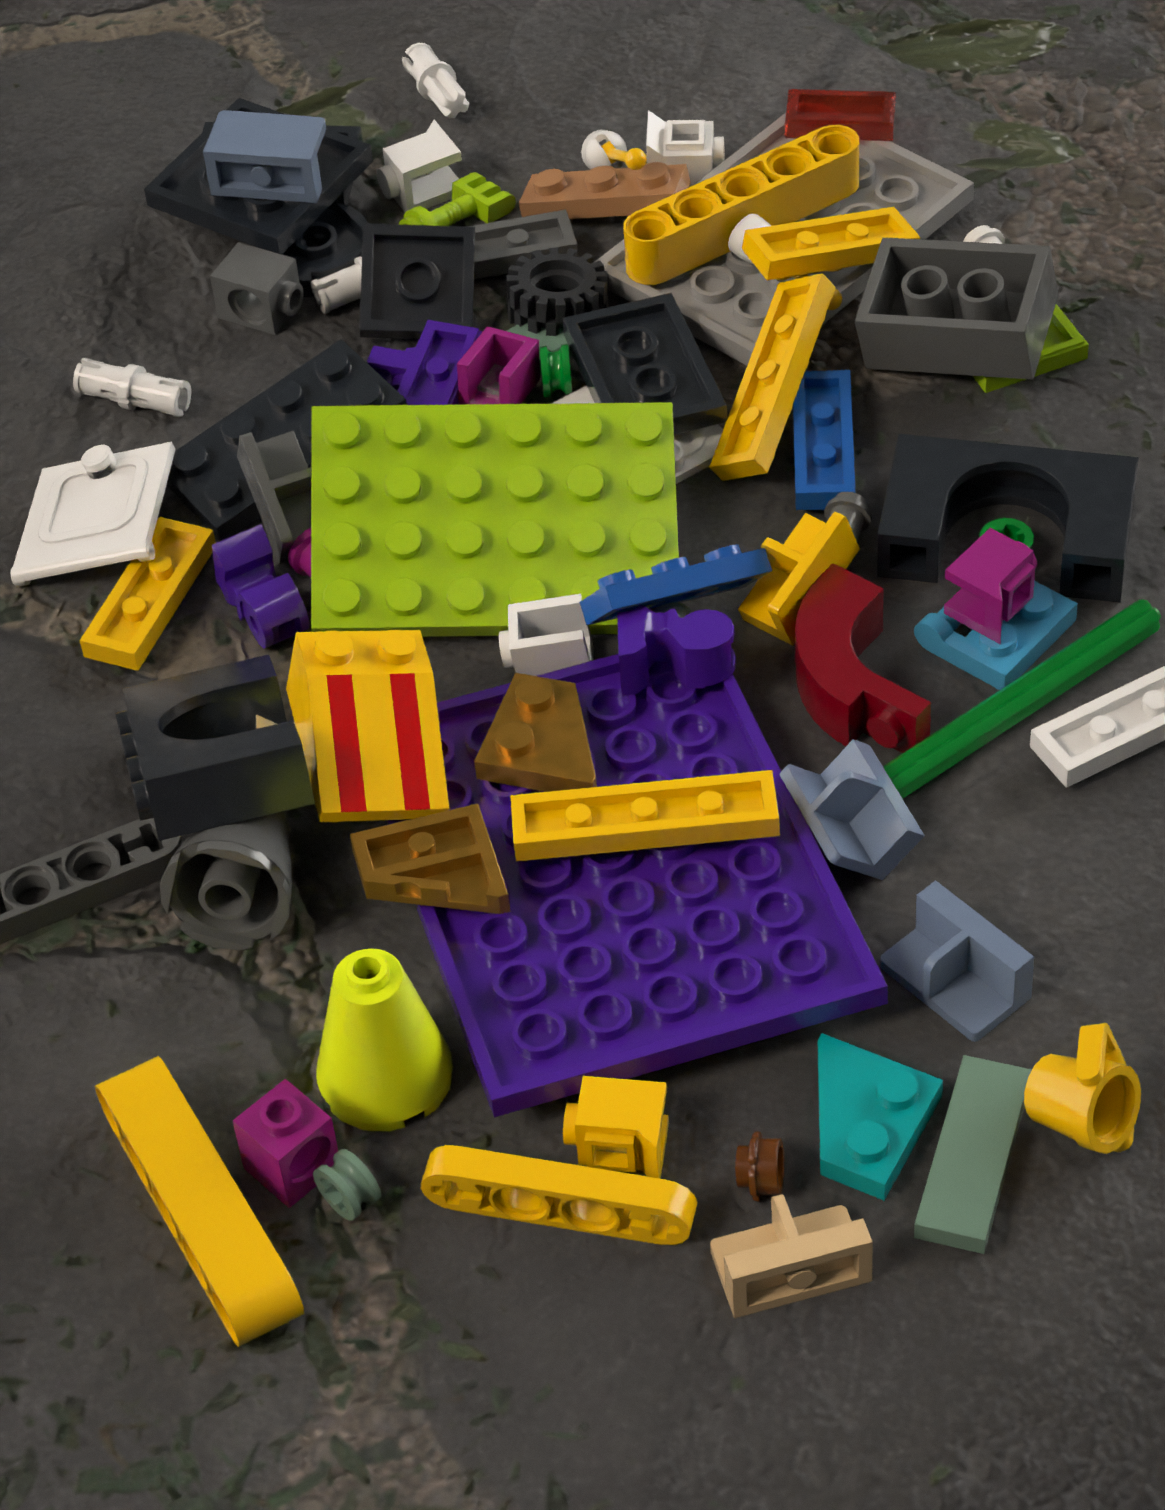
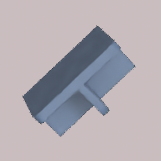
(265, 156)
(855, 811)
(960, 964)

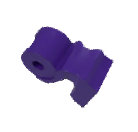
(249, 582)
(692, 647)

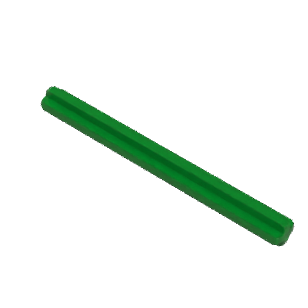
(1022, 697)

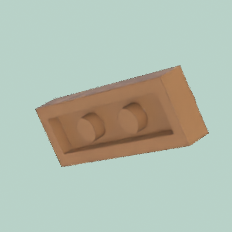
(602, 190)

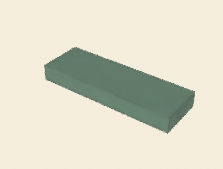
(972, 1155)

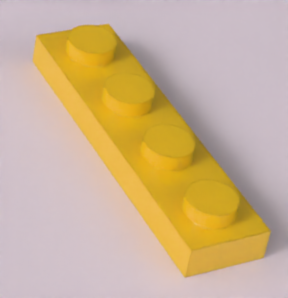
(772, 377)
(644, 815)

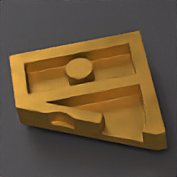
(537, 738)
(433, 862)

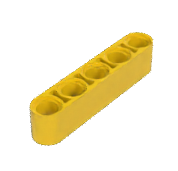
(776, 185)
(199, 1201)

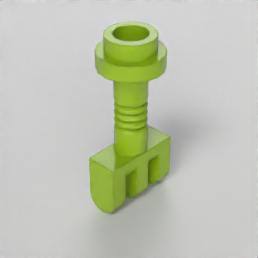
(469, 197)

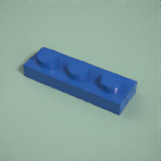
(823, 438)
(675, 582)

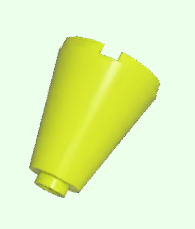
(380, 1046)

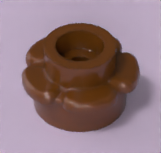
(761, 1166)

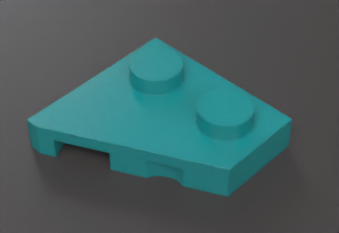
(869, 1115)

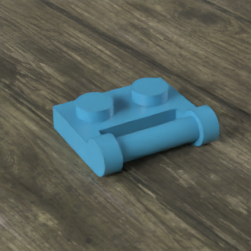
(1022, 638)

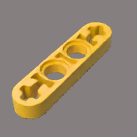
(559, 1195)

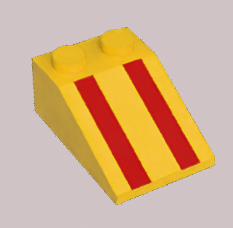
(368, 724)

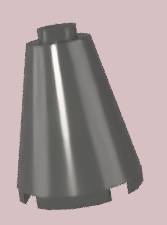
(232, 882)

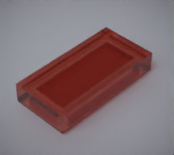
(866, 112)

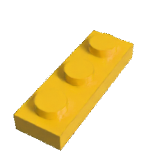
(823, 242)
(148, 595)

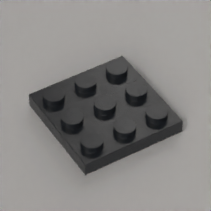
(263, 223)

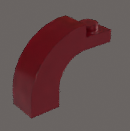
(839, 692)

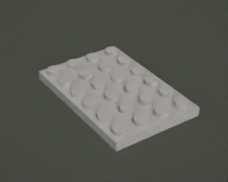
(730, 297)

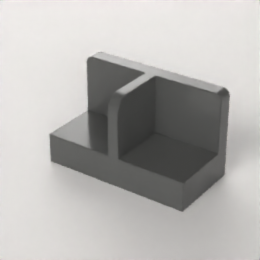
(279, 487)

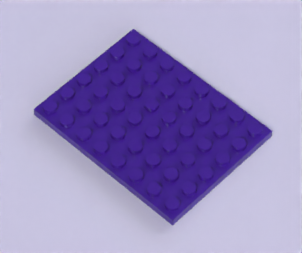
(644, 950)

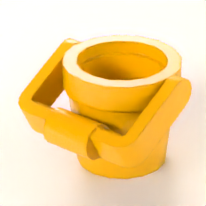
(1087, 1096)

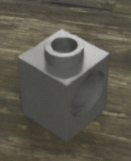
(256, 288)

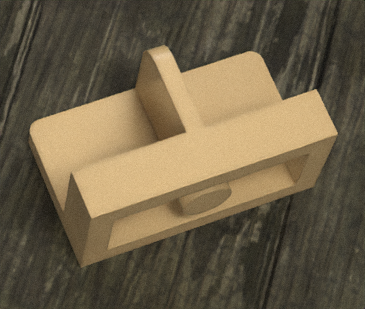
(792, 1258)

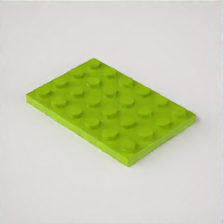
(480, 507)

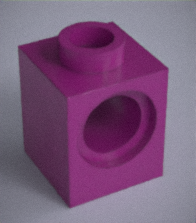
(285, 1141)

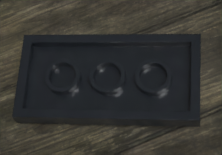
(207, 469)

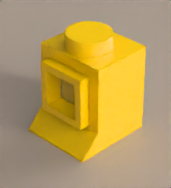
(618, 1125)

